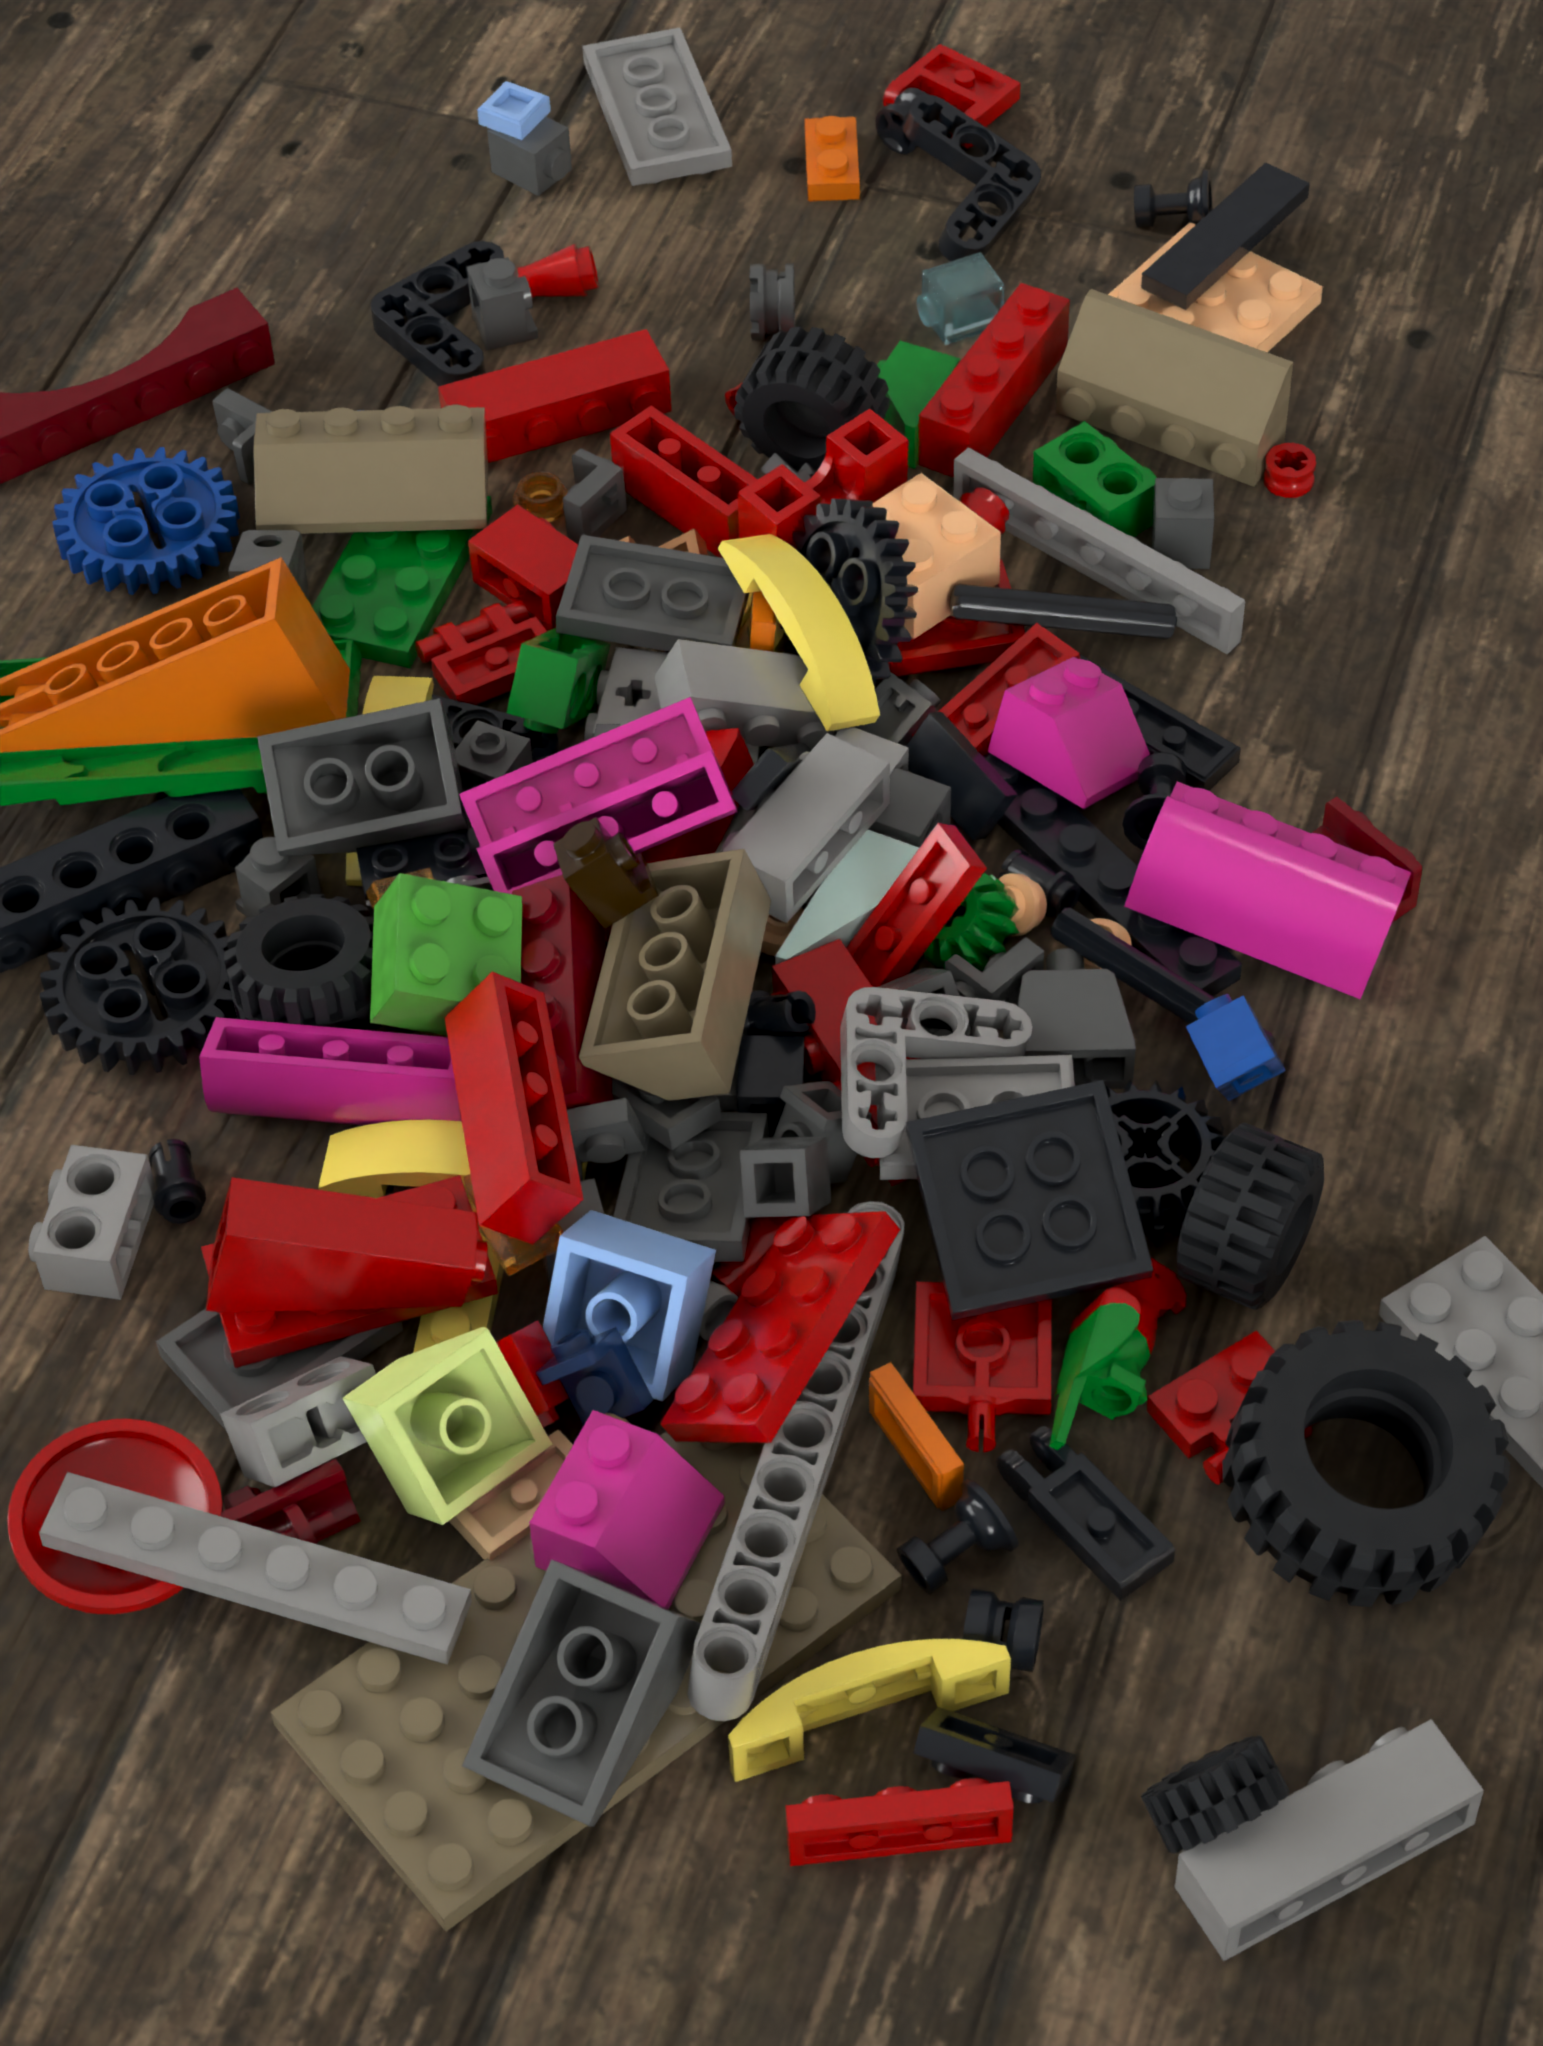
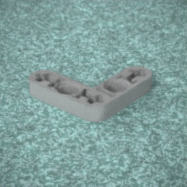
(891, 1045)

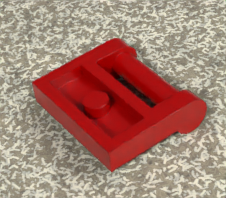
(960, 82)

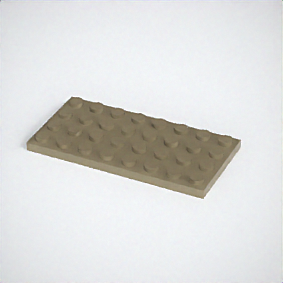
(397, 1726)

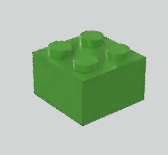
(436, 947)

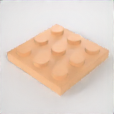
(1248, 304)

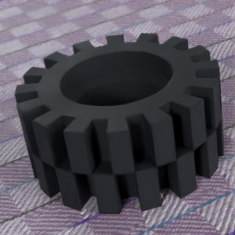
(1215, 1794)

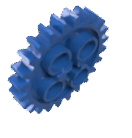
(108, 534)

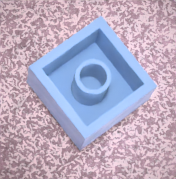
(635, 1281)

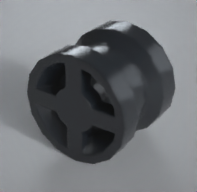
(890, 120)

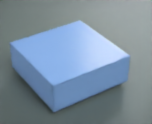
(514, 110)

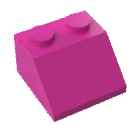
(1070, 732)
(625, 1510)

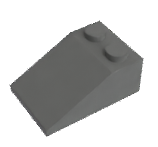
(363, 780)
(581, 1692)

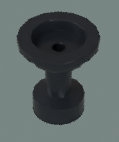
(1195, 202)
(1156, 780)
(978, 1523)

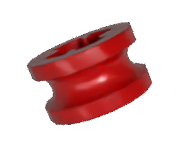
(1289, 470)

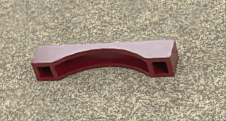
(206, 351)

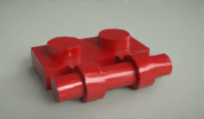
(481, 654)
(1205, 1400)

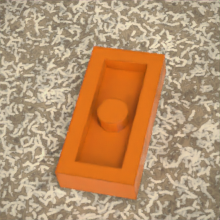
(832, 158)

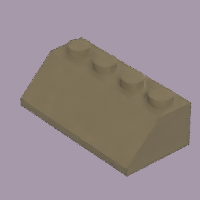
(1174, 387)
(371, 470)
(680, 979)

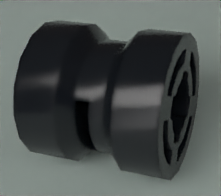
(987, 1620)

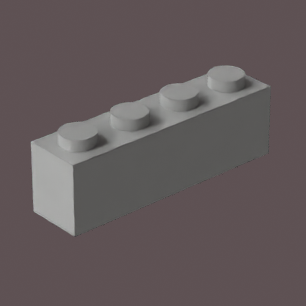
(1329, 1838)

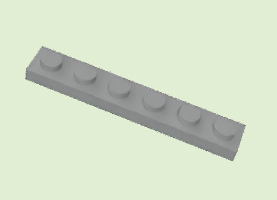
(1105, 553)
(256, 1567)

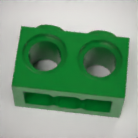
(1097, 478)
(556, 680)

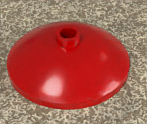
(122, 1454)

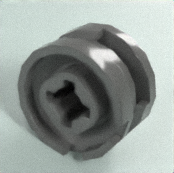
(771, 300)

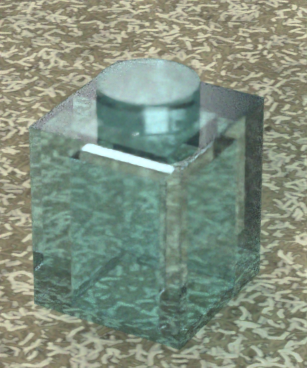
(960, 297)

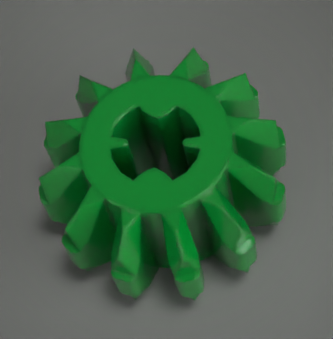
(976, 926)

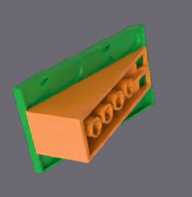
(174, 696)

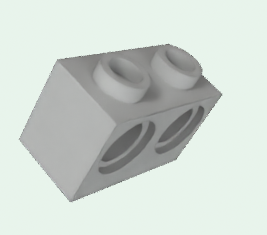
(93, 1221)
(297, 1423)

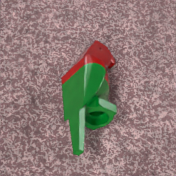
(1111, 1348)

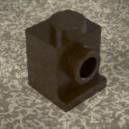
(604, 871)

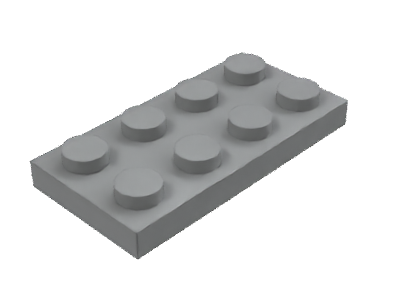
(657, 107)
(1494, 1323)

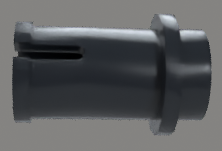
(1058, 887)
(779, 1013)
(178, 1193)

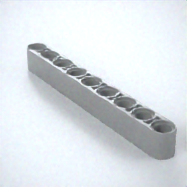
(782, 1509)

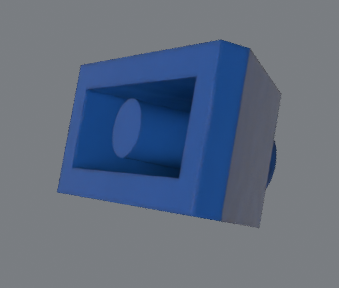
(1233, 1046)

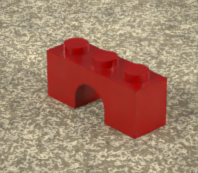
(860, 463)

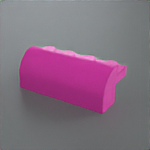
(637, 780)
(1267, 889)
(326, 1073)

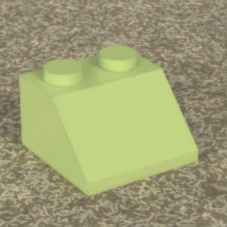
(447, 1424)

